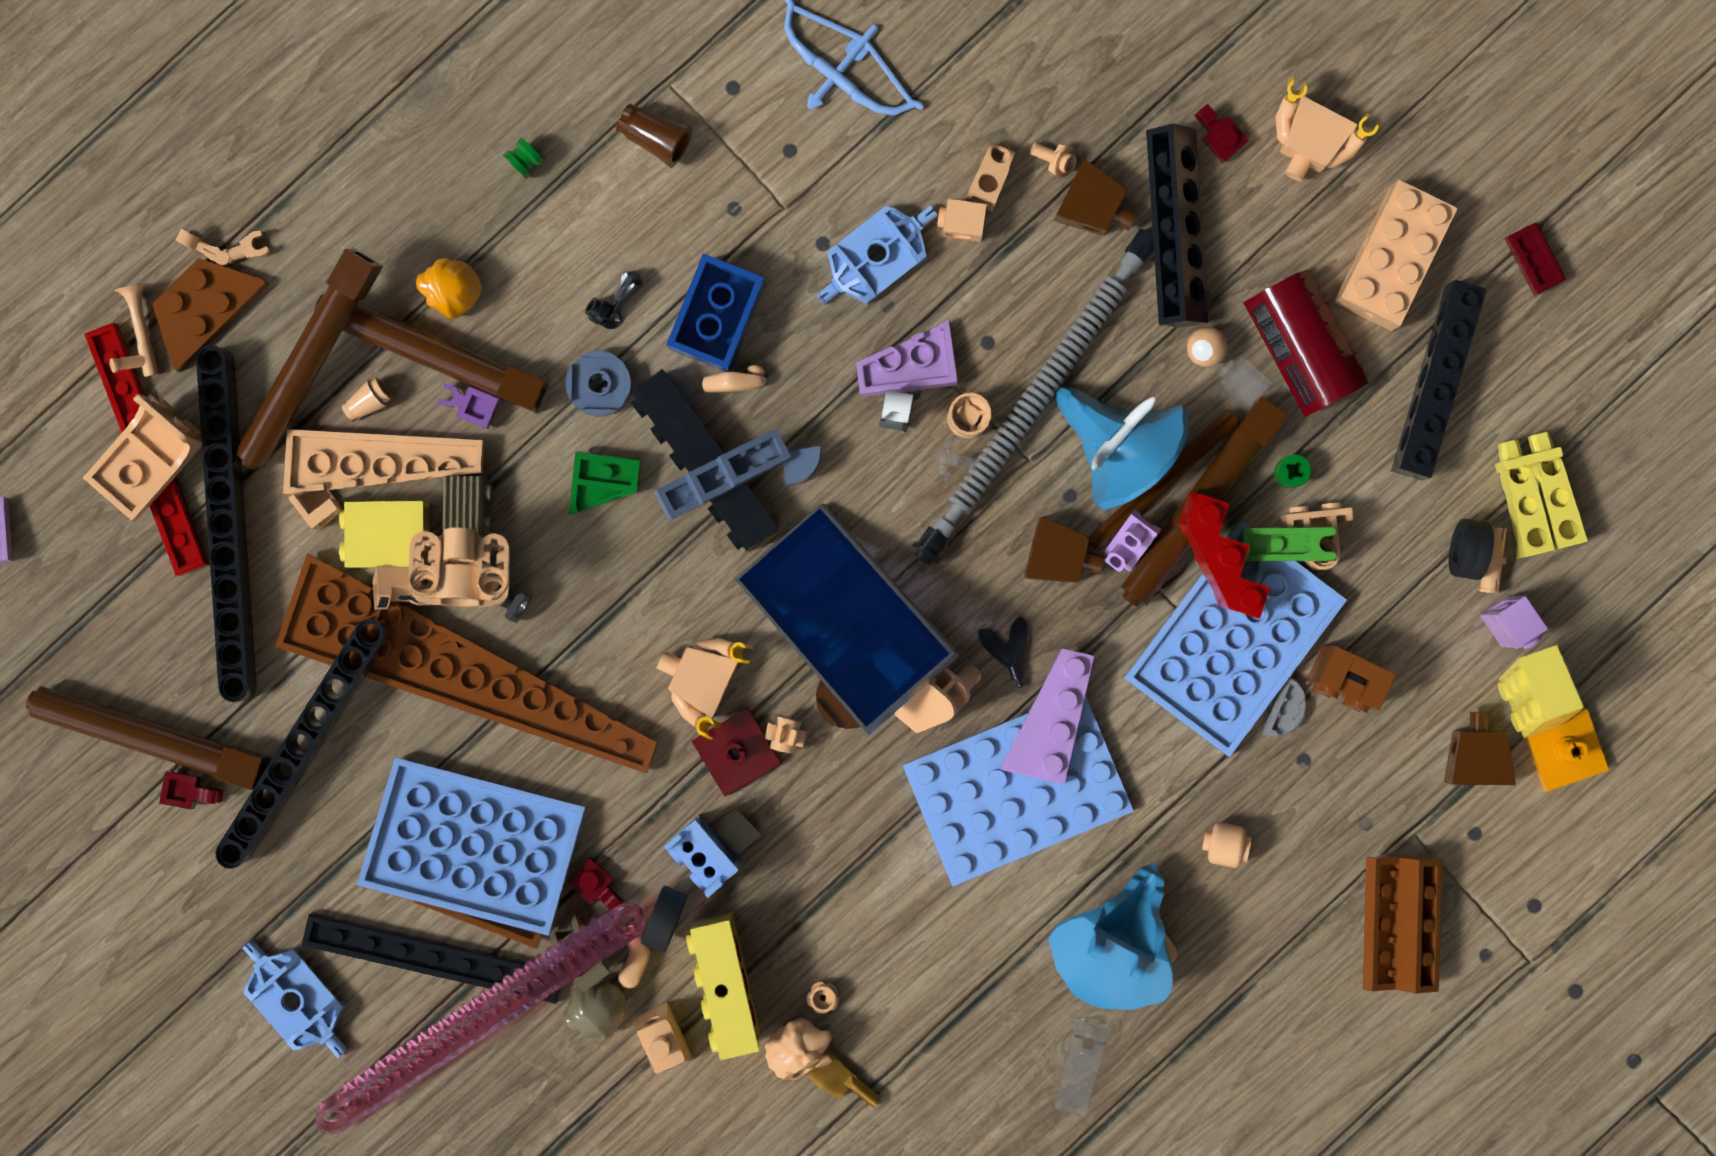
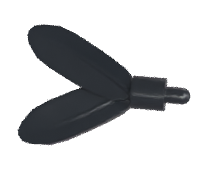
(1010, 655)

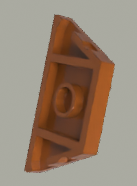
(201, 306)

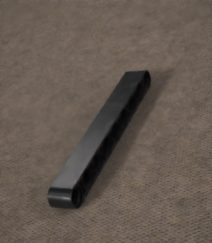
(292, 753)

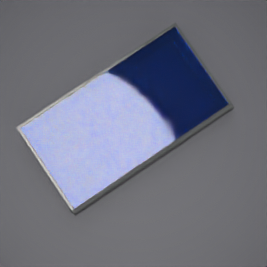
(846, 618)

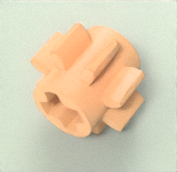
(785, 735)

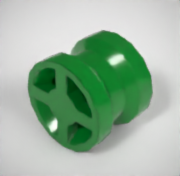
(523, 158)
(1288, 476)

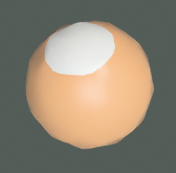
(1207, 347)

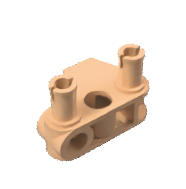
(939, 699)

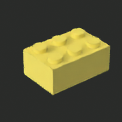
(1539, 692)

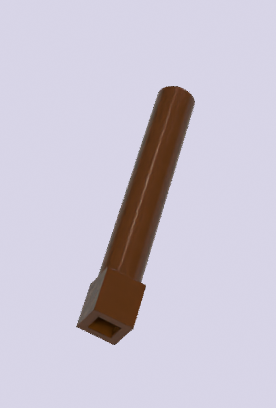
(347, 286)
(446, 357)
(1217, 482)
(222, 761)

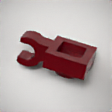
(1223, 137)
(184, 790)
(593, 882)

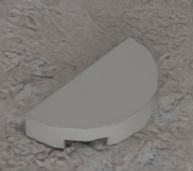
(1287, 710)

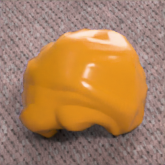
(450, 287)

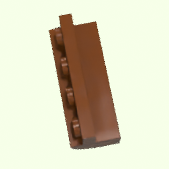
(1402, 923)

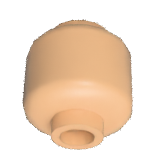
(1227, 845)

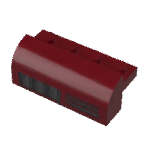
(1306, 342)

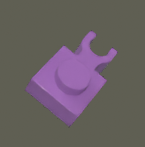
(474, 405)

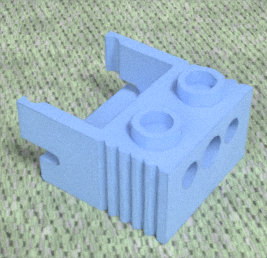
(713, 848)

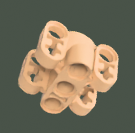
(459, 568)

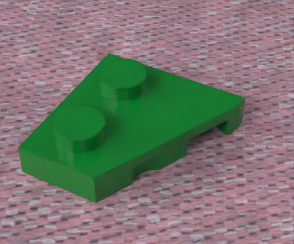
(602, 479)

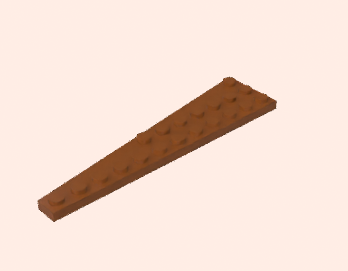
(448, 667)

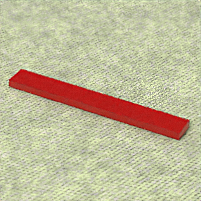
(170, 506)

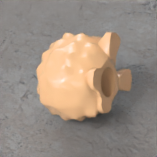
(797, 1049)

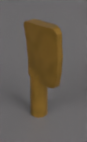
(838, 1079)

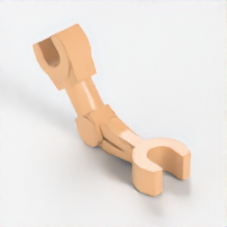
(225, 257)

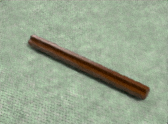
(1184, 462)

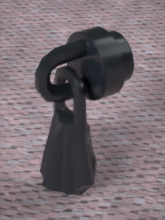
(600, 308)

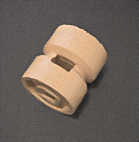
(969, 415)

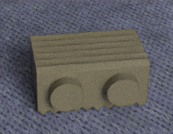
(466, 503)

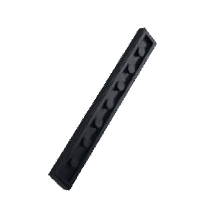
(410, 952)

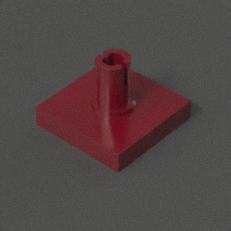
(736, 752)

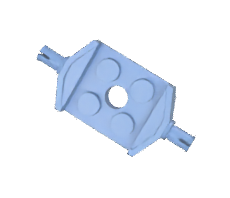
(864, 278)
(318, 1010)

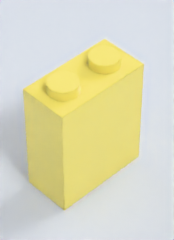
(381, 532)

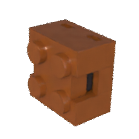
(1350, 677)

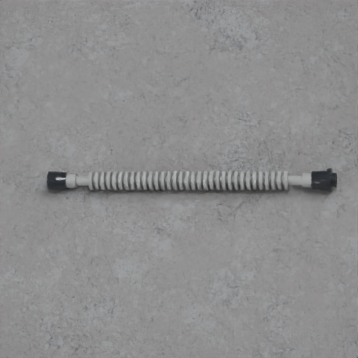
(936, 538)

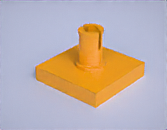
(1567, 752)

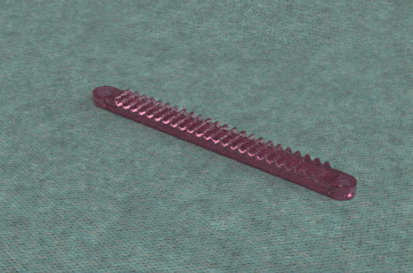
(480, 1017)

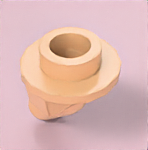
(1061, 160)

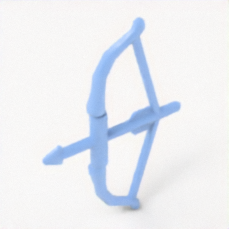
(855, 50)

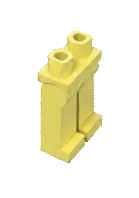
(1539, 497)

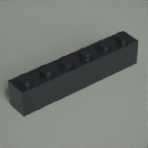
(695, 447)

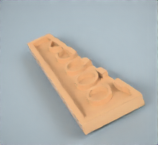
(351, 460)

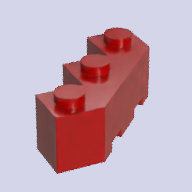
(1220, 557)

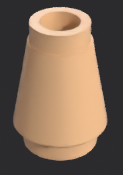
(367, 399)

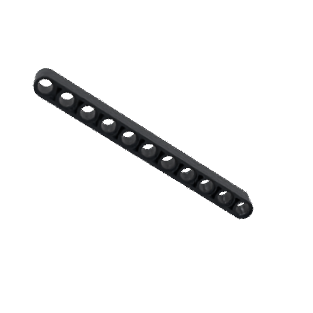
(216, 510)

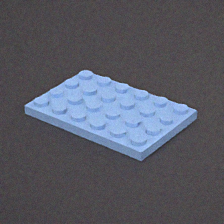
(1226, 667)
(998, 816)
(471, 846)

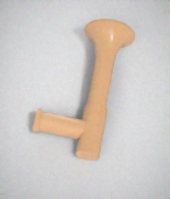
(146, 355)

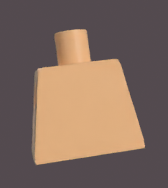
(662, 1039)

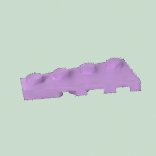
(1050, 728)

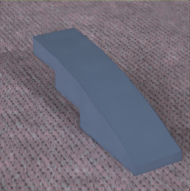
(722, 474)

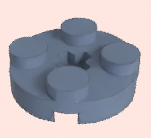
(586, 370)

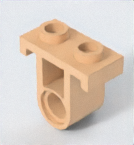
(1322, 518)

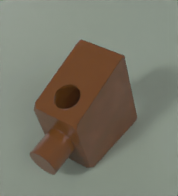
(1094, 202)
(1060, 554)
(1479, 755)

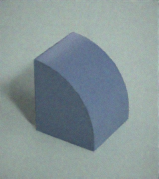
(801, 465)

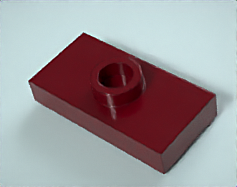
(1535, 258)

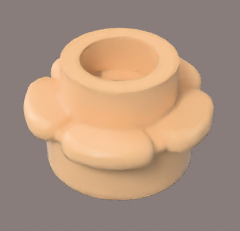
(816, 1003)

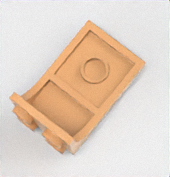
(144, 457)

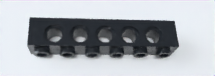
(1177, 226)
(1438, 380)

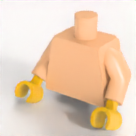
(1315, 134)
(702, 679)

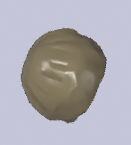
(596, 1011)

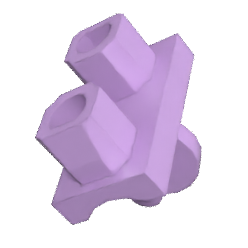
(1130, 542)

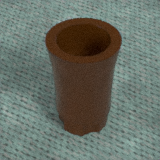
(655, 133)

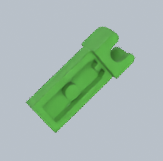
(1288, 544)

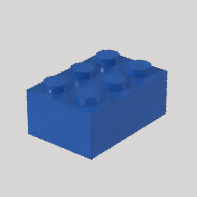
(716, 313)

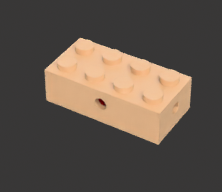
(1395, 255)

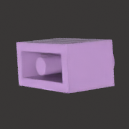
(1514, 623)

